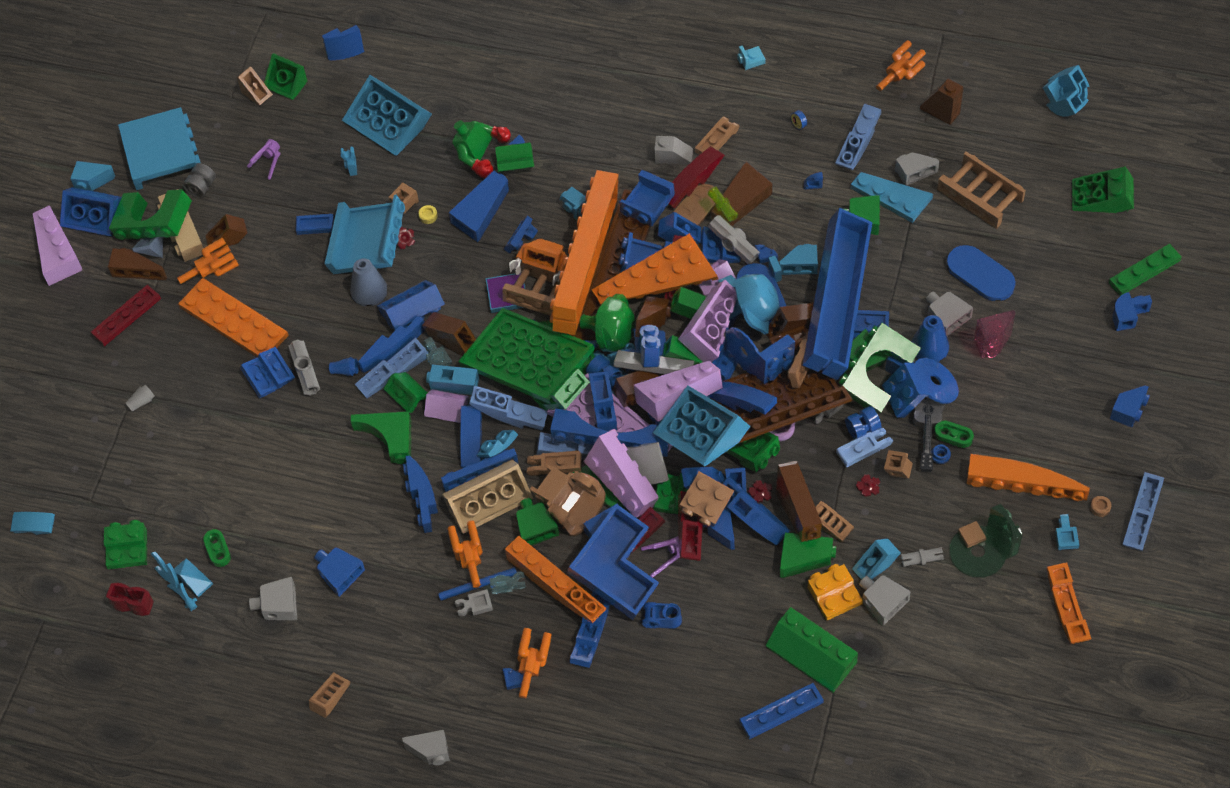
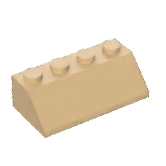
(487, 495)

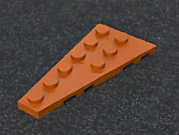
(664, 271)

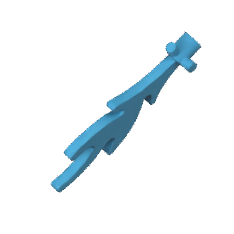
(169, 575)

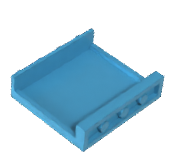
(158, 145)
(366, 234)

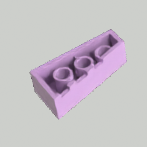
(55, 251)
(708, 325)
(660, 393)
(621, 474)

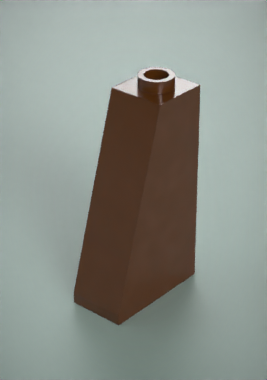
(745, 192)
(797, 501)

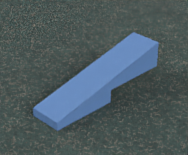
(402, 362)
(550, 445)
(1143, 511)

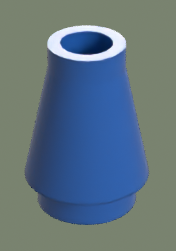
(345, 367)

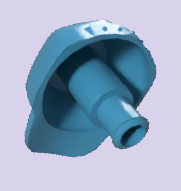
(756, 301)

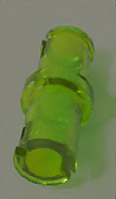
(722, 204)

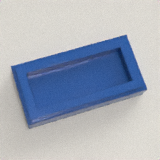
(314, 224)

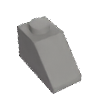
(672, 151)
(915, 167)
(428, 747)

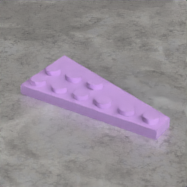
(626, 418)

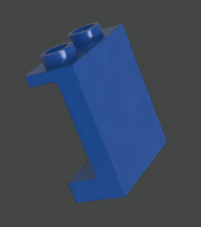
(648, 198)
(636, 251)

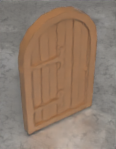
(696, 206)

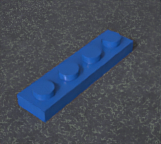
(471, 471)
(781, 711)

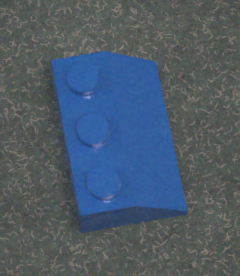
(88, 210)
(411, 303)

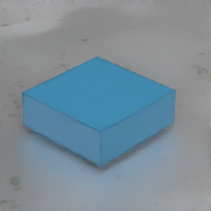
(775, 268)

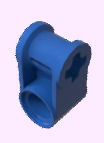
(657, 615)

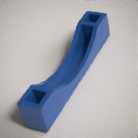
(570, 427)

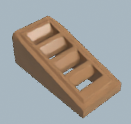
(829, 512)
(323, 706)

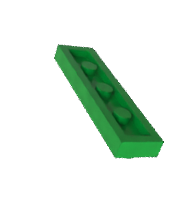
(1145, 269)

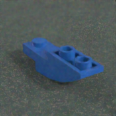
(421, 492)
(755, 514)

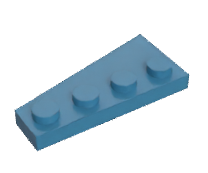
(896, 197)

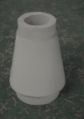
(140, 398)

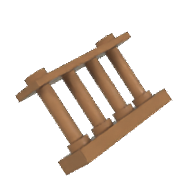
(977, 205)
(531, 299)

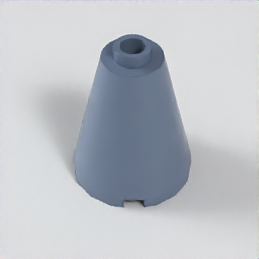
(367, 284)

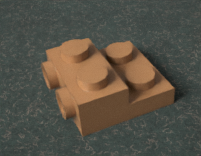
(706, 499)

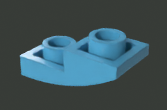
(494, 447)
(32, 522)

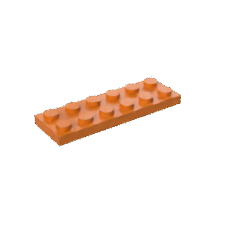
(232, 318)

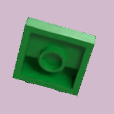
(756, 451)
(125, 545)

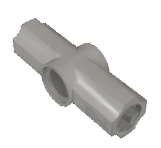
(733, 239)
(306, 375)

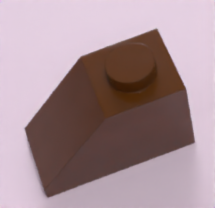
(228, 227)

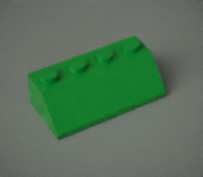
(812, 650)

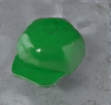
(611, 324)

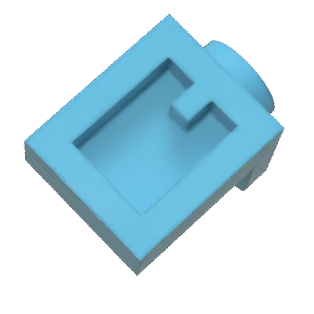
(751, 57)

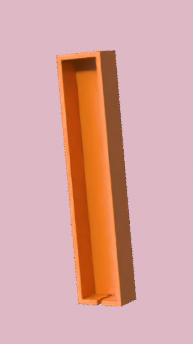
(584, 252)

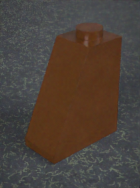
(944, 101)
(790, 318)
(449, 332)

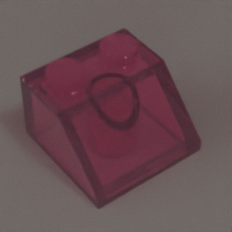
(993, 333)

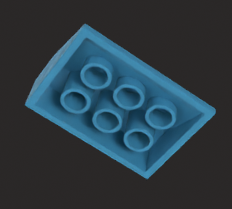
(386, 116)
(701, 427)

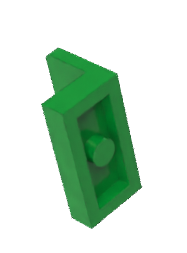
(514, 156)
(405, 390)

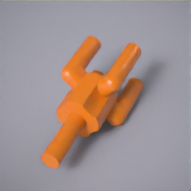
(902, 65)
(210, 263)
(468, 551)
(531, 659)

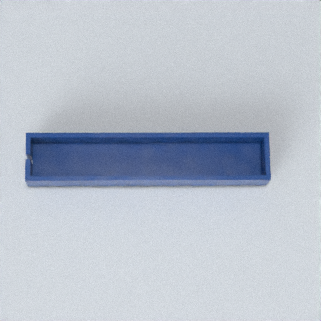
(837, 294)

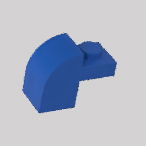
(1127, 308)

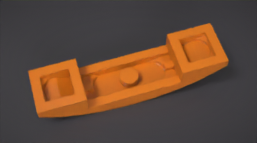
(1066, 603)

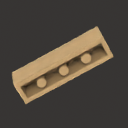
(187, 240)

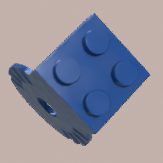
(764, 364)
(913, 383)

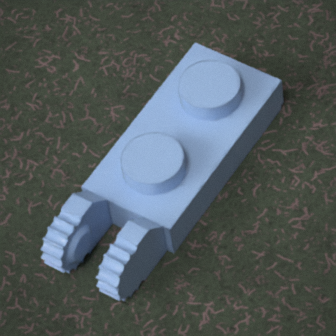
(863, 447)

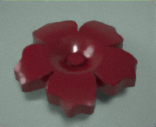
(405, 238)
(868, 485)
(760, 491)

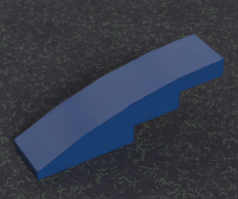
(386, 347)
(745, 397)
(589, 637)

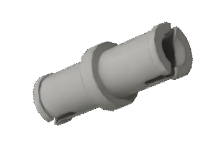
(922, 556)

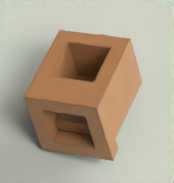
(406, 195)
(898, 464)

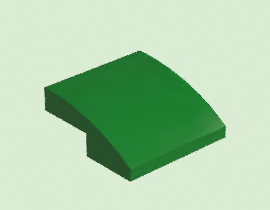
(669, 494)

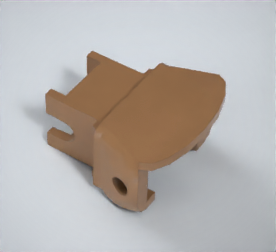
(570, 502)

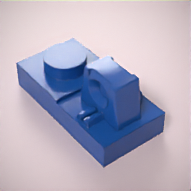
(524, 230)

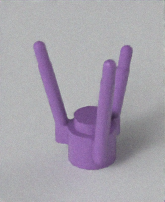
(269, 150)
(673, 546)

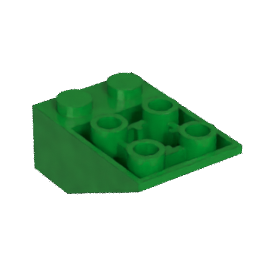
(1104, 192)

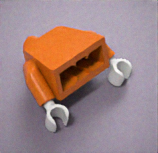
(541, 254)

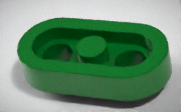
(954, 434)
(217, 549)

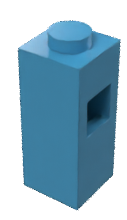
(452, 379)

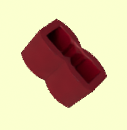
(130, 599)

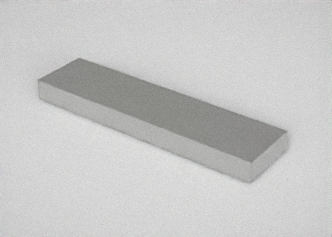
(667, 365)

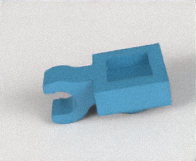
(349, 160)
(1065, 535)

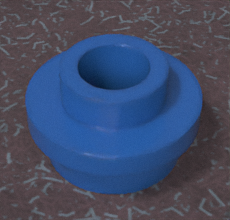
(941, 449)

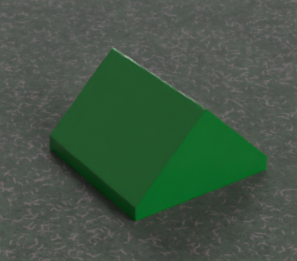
(285, 76)

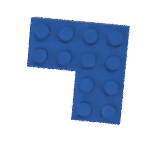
(605, 566)

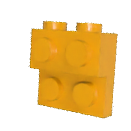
(834, 591)

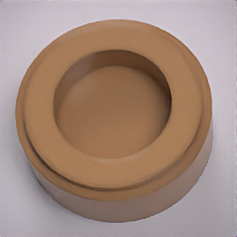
(1100, 506)

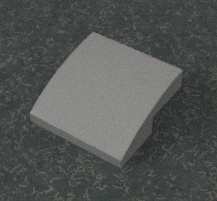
(650, 462)

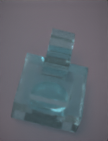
(436, 356)
(505, 584)

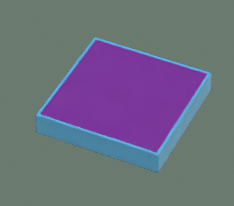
(495, 292)

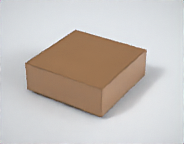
(972, 534)

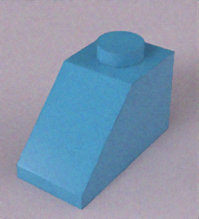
(91, 175)
(800, 260)
(876, 559)

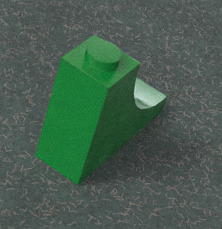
(391, 428)

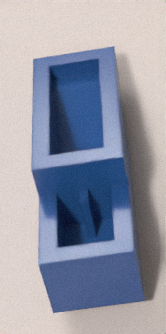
(603, 401)
(470, 435)

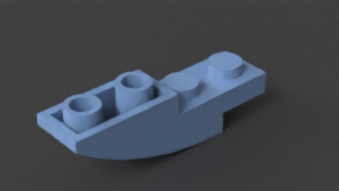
(859, 137)
(506, 410)

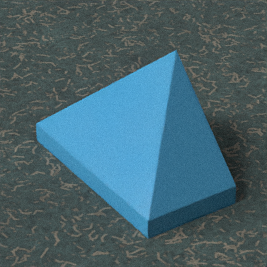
(192, 577)

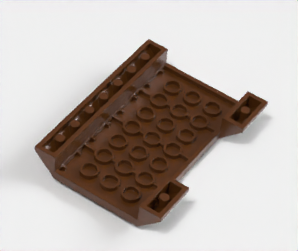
(814, 395)

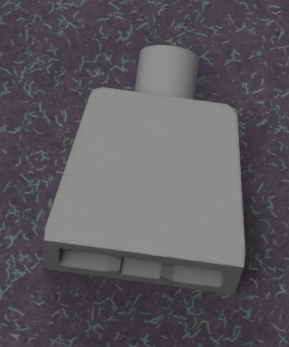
(950, 309)
(883, 597)
(276, 600)

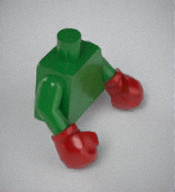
(472, 141)

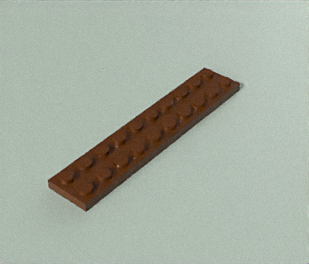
(608, 261)

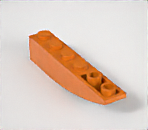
(1022, 477)
(553, 580)

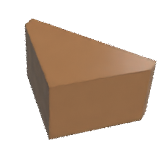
(253, 86)

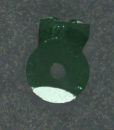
(1001, 543)

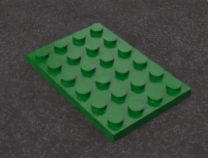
(525, 354)

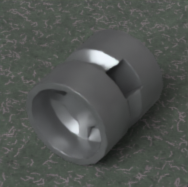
(199, 180)

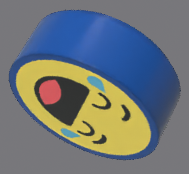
(799, 119)

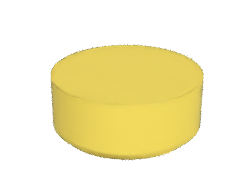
(428, 214)

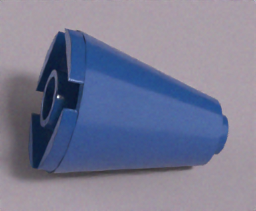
(931, 339)

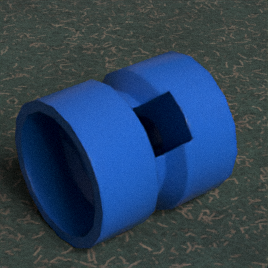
(602, 364)
(864, 422)

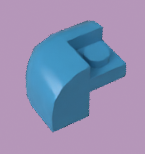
(1067, 91)

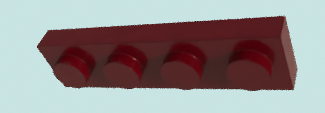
(125, 315)

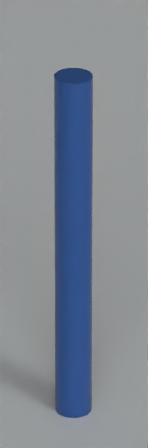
(468, 587)

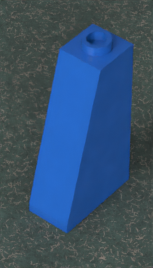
(479, 206)

